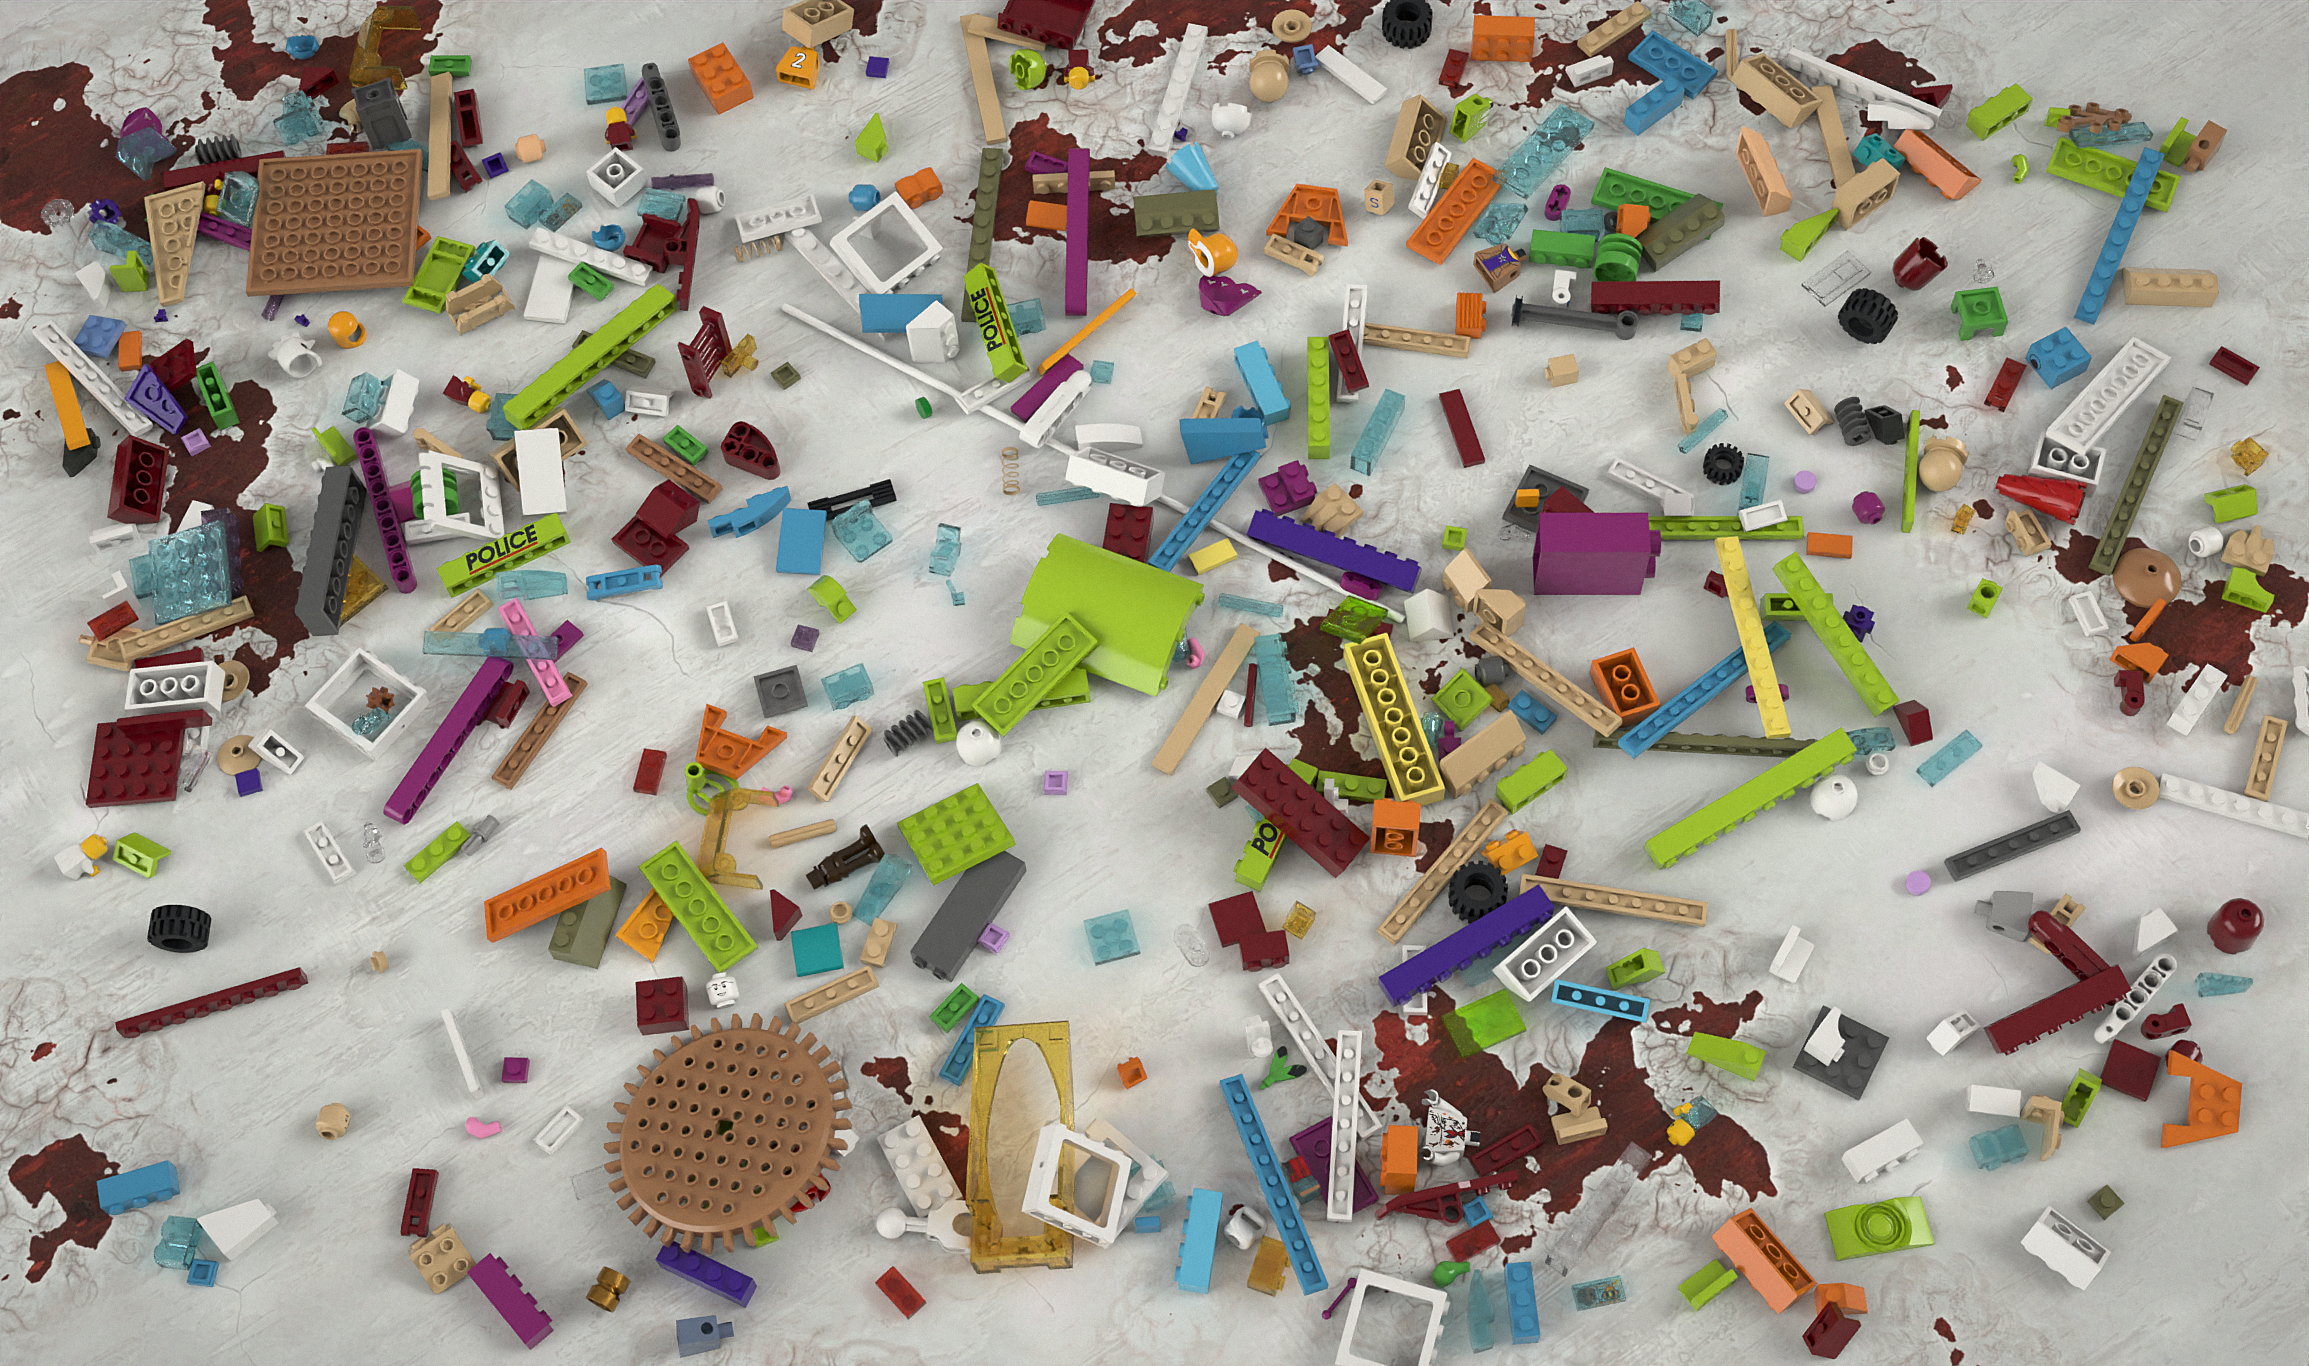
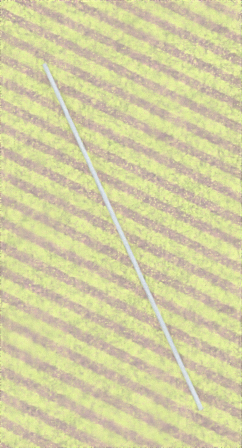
(1069, 450)

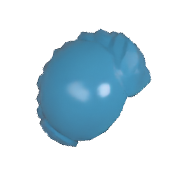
(302, 47)

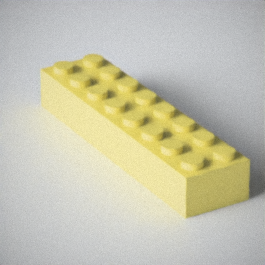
(1393, 721)

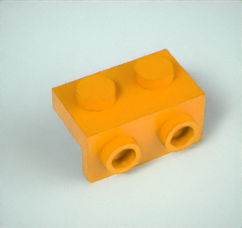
(1510, 852)

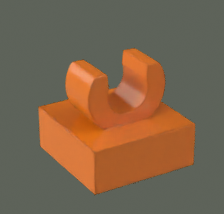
(1131, 1072)

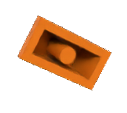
(1632, 219)
(2140, 657)
(1848, 1297)

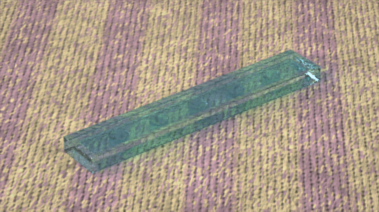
(490, 645)

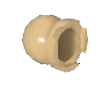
(1269, 75)
(1942, 463)

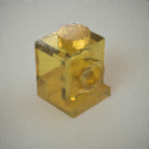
(2248, 455)
(1299, 920)

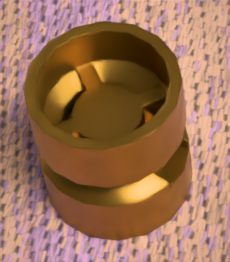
(607, 1290)

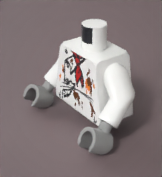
(1445, 1132)

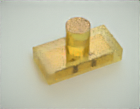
(741, 356)

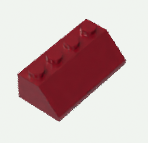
(138, 482)

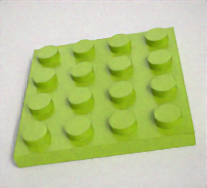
(956, 834)

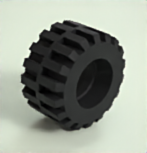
(1405, 33)
(1868, 316)
(1476, 875)
(179, 928)

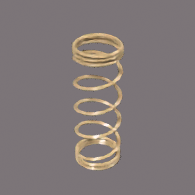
(778, 248)
(1010, 485)

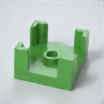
(1979, 311)

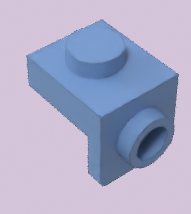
(1305, 59)

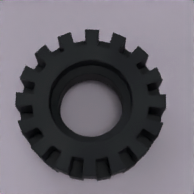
(1725, 453)

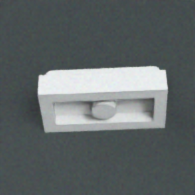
(1590, 70)
(648, 400)
(114, 537)
(122, 593)
(1791, 956)

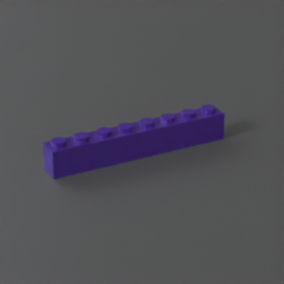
(1334, 551)
(1465, 946)

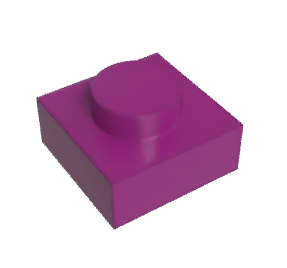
(515, 1070)

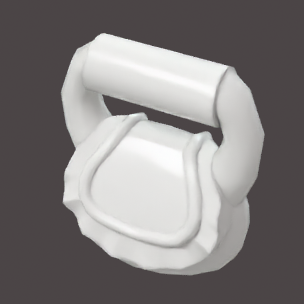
(1242, 1233)

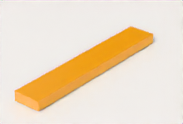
(1086, 331)
(67, 405)

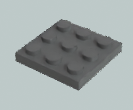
(1547, 484)
(1854, 1068)

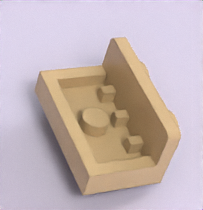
(2027, 532)

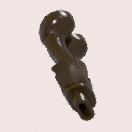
(833, 867)

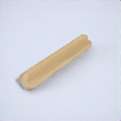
(1731, 52)
(2240, 704)
(802, 833)

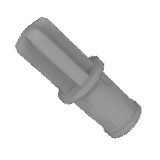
(479, 835)

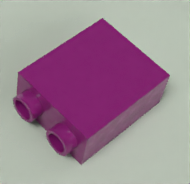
(1594, 553)

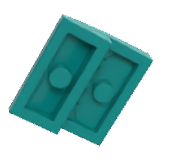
(817, 950)

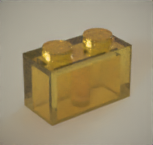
(1269, 1267)

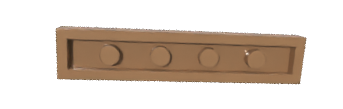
(674, 468)

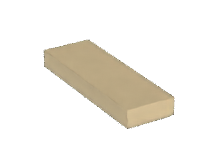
(464, 613)

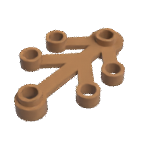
(2095, 117)

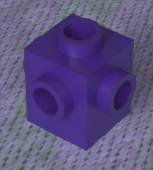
(108, 206)
(1859, 621)

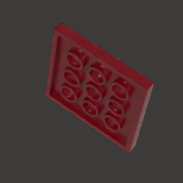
(134, 767)

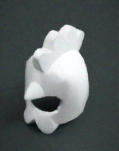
(294, 355)

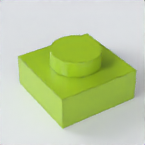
(2054, 115)
(1454, 538)

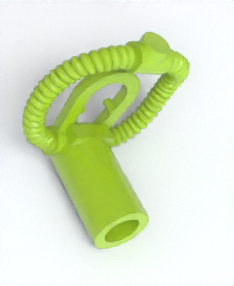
(697, 779)

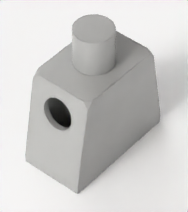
(2007, 913)

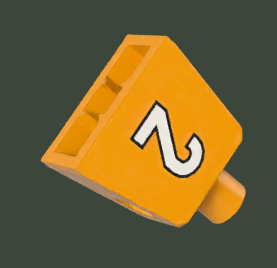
(799, 67)

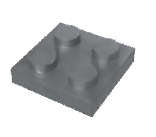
(780, 691)

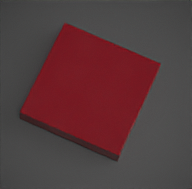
(1236, 918)
(2130, 1070)

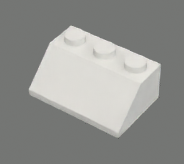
(933, 335)
(394, 406)
(2065, 1248)

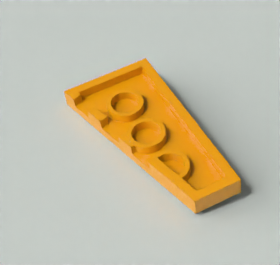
(647, 926)

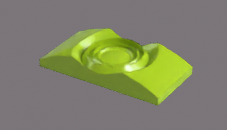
(439, 274)
(1878, 1228)

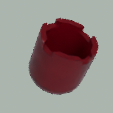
(1918, 264)
(2235, 925)

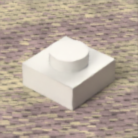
(1231, 704)

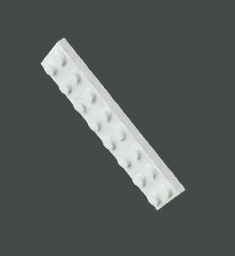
(2108, 396)

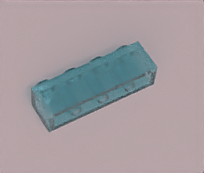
(1377, 432)
(1275, 680)

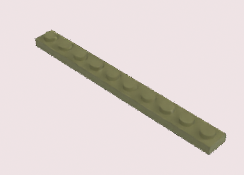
(983, 218)
(2136, 485)
(1714, 744)

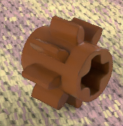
(380, 699)

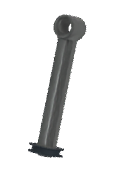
(1576, 318)

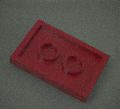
(176, 365)
(649, 546)

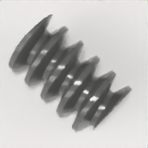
(217, 149)
(1852, 421)
(906, 731)

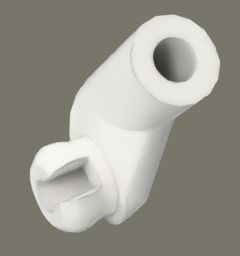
(321, 463)

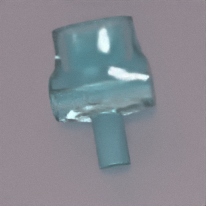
(370, 722)

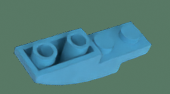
(760, 511)

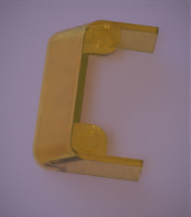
(366, 63)
(712, 861)

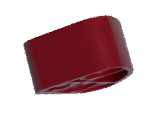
(753, 445)

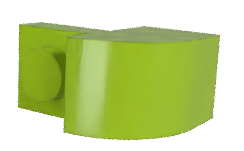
(833, 596)

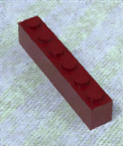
(1656, 297)
(2057, 1009)

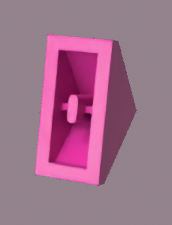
(402, 501)

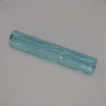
(1702, 431)
(1065, 495)
(1250, 605)

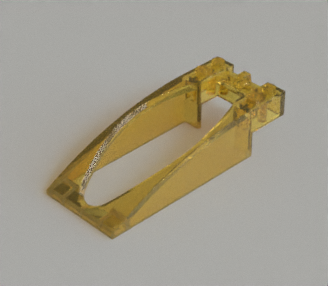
(988, 1248)

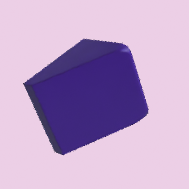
(495, 165)

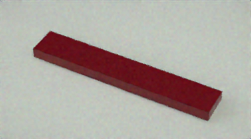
(191, 175)

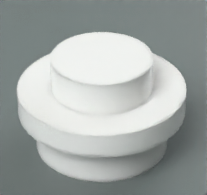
(1877, 764)

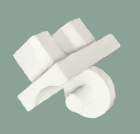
(1258, 1037)

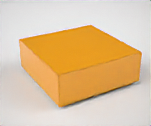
(1527, 498)

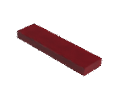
(1462, 428)
(164, 722)

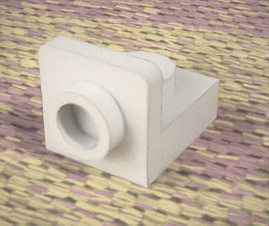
(1331, 794)

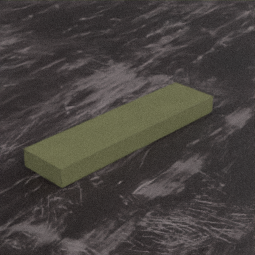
(629, 360)

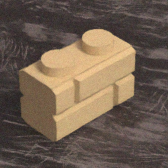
(1693, 359)

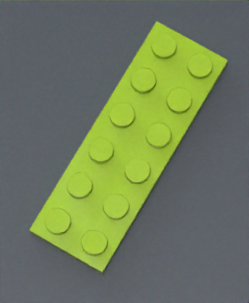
(2108, 173)
(1034, 674)
(698, 907)

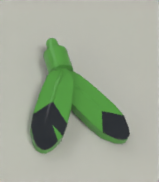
(1278, 1073)

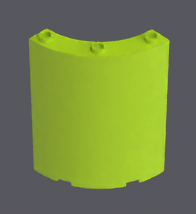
(1123, 603)

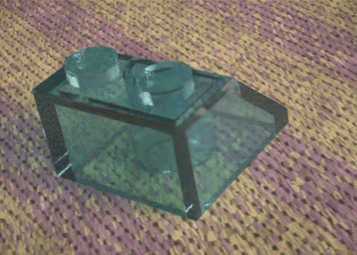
(239, 197)

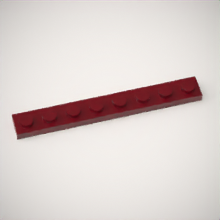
(206, 1004)

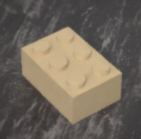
(817, 20)
(1865, 193)

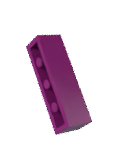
(510, 1301)

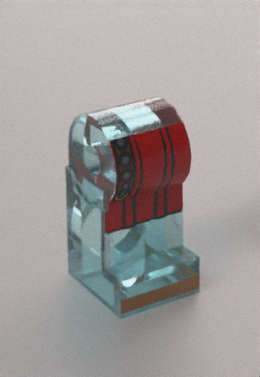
(1301, 1179)

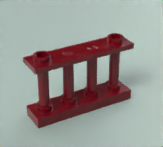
(719, 344)

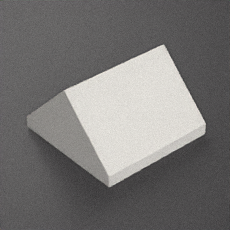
(1428, 616)

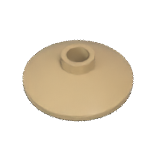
(1291, 26)
(237, 675)
(237, 763)
(2139, 780)

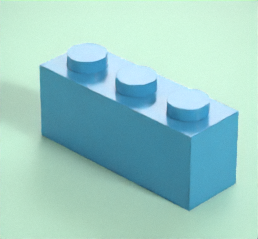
(1654, 106)
(138, 1188)
(1521, 1303)

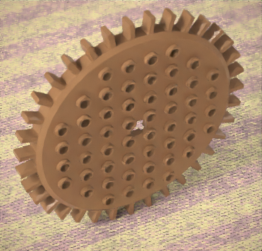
(778, 1190)

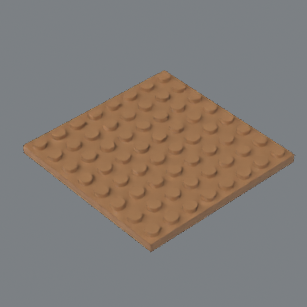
(335, 223)

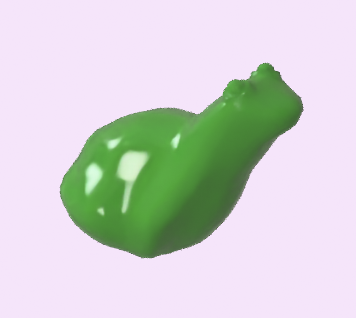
(1447, 1271)

